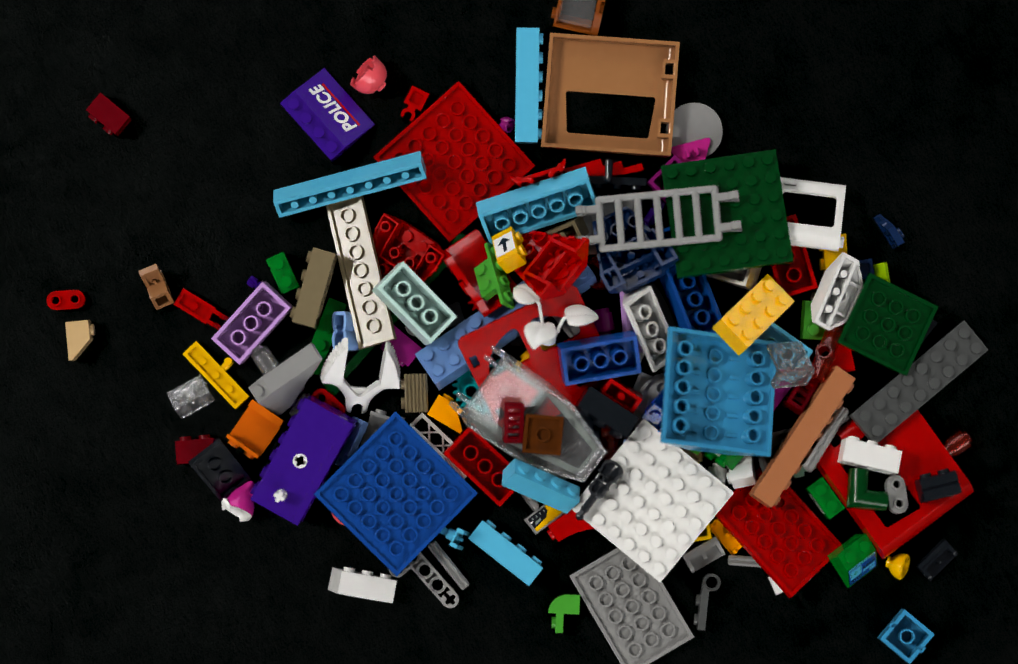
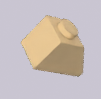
(78, 336)

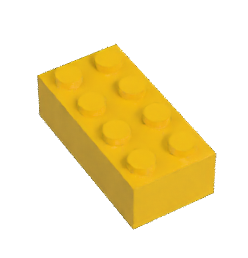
(753, 314)

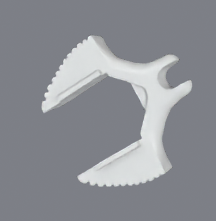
(334, 370)

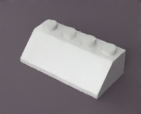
(648, 324)

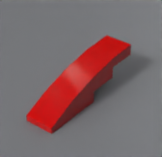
(596, 168)

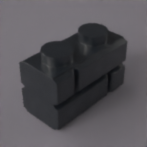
(937, 486)

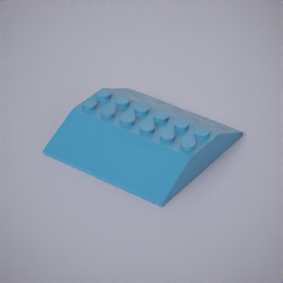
(715, 396)

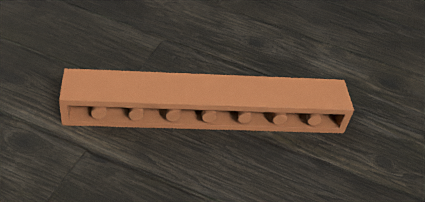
(802, 436)

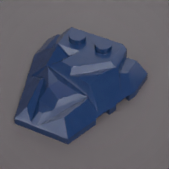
(631, 268)

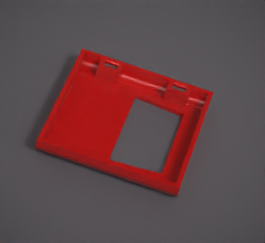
(920, 455)

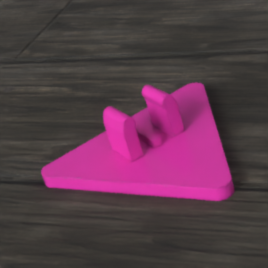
(692, 151)

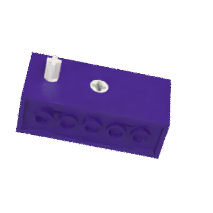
(287, 482)

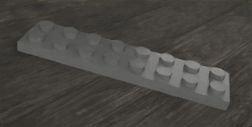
(924, 380)

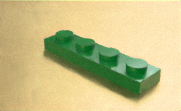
(323, 336)

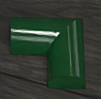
(858, 494)

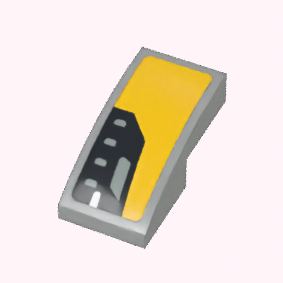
(542, 518)

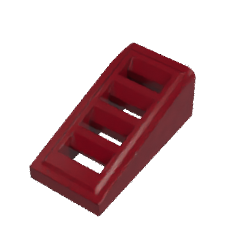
(795, 408)
(520, 422)

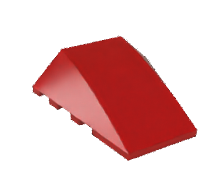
(552, 262)

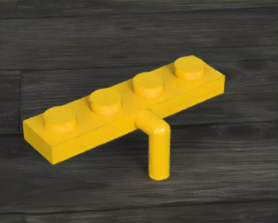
(216, 374)

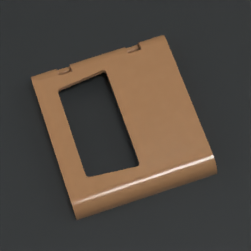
(610, 68)

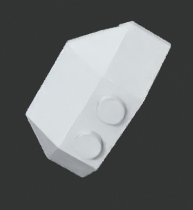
(837, 292)

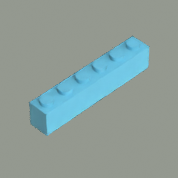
(527, 85)

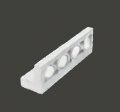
(430, 423)

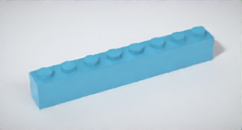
(349, 184)

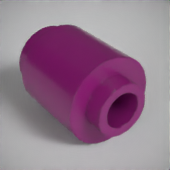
(605, 322)

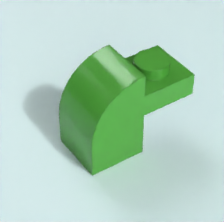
(563, 605)

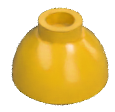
(898, 565)

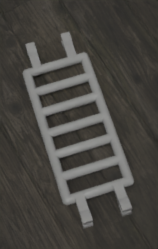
(719, 228)

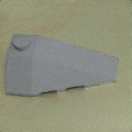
(282, 385)

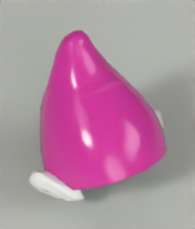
(240, 503)

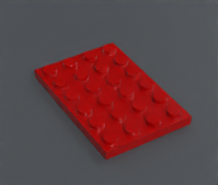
(782, 539)

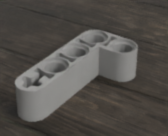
(428, 579)

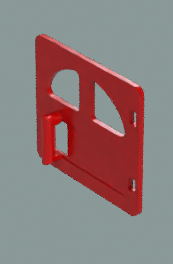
(540, 361)

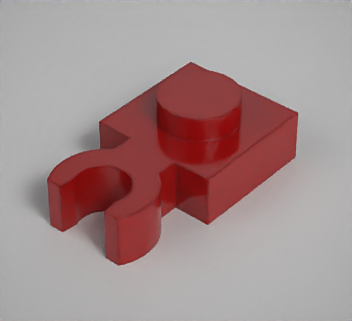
(415, 100)

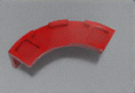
(462, 259)

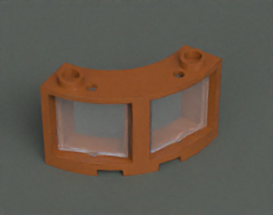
(578, 15)

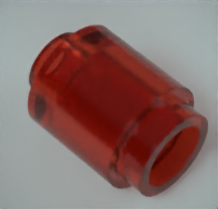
(958, 443)

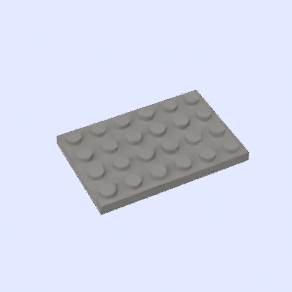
(631, 608)

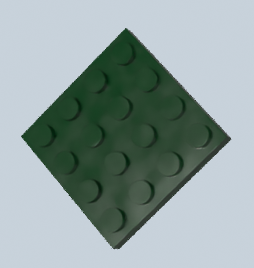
(887, 324)

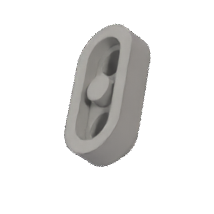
(896, 494)

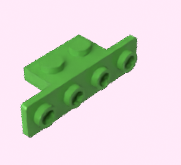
(493, 279)

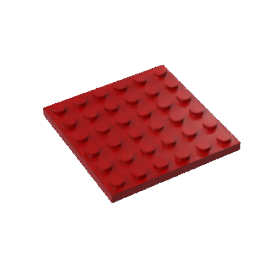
(463, 157)

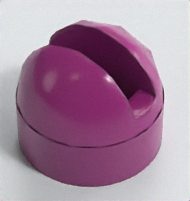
(507, 124)

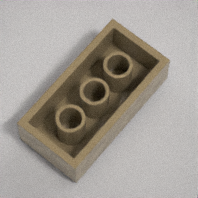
(314, 288)

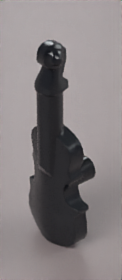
(608, 474)

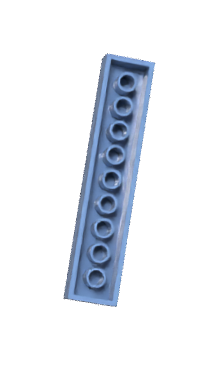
(443, 357)

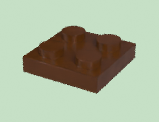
(543, 434)

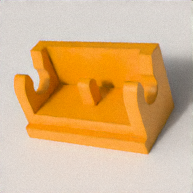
(725, 537)

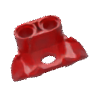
(546, 174)

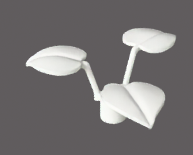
(545, 333)

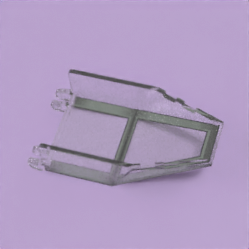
(517, 383)

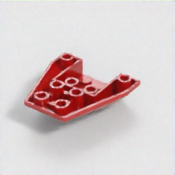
(401, 241)

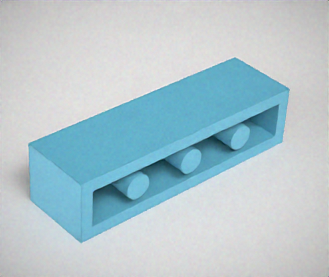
(541, 486)
(505, 552)

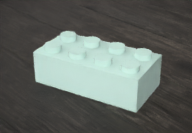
(414, 303)

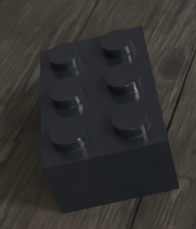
(606, 413)

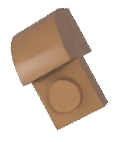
(156, 286)

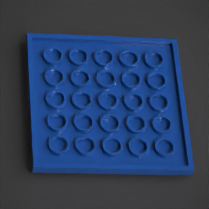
(395, 493)

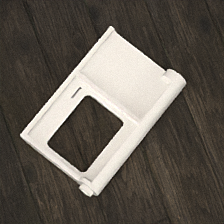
(811, 235)

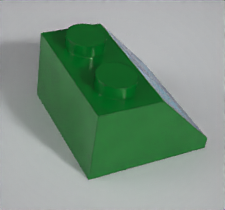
(854, 559)

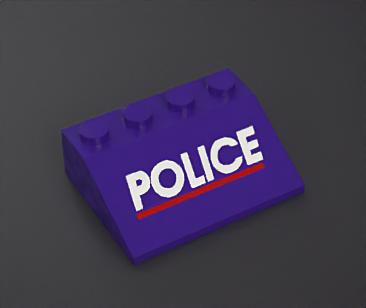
(327, 114)

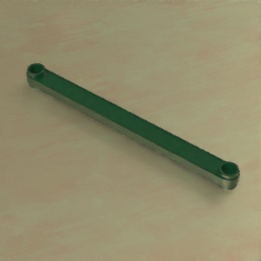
(357, 359)

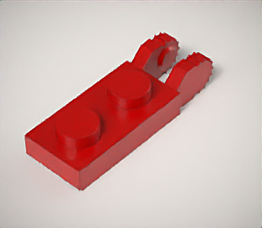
(198, 308)

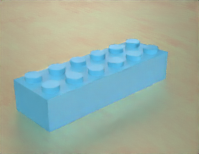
(537, 204)

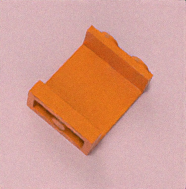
(255, 430)

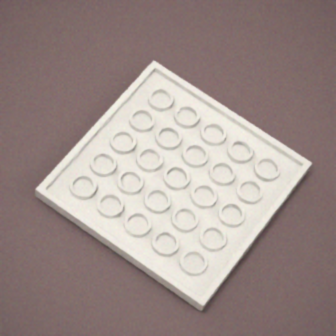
(656, 503)

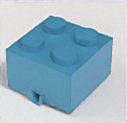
(905, 636)

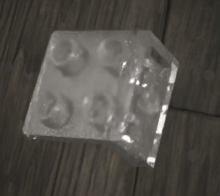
(791, 364)

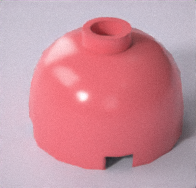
(370, 76)

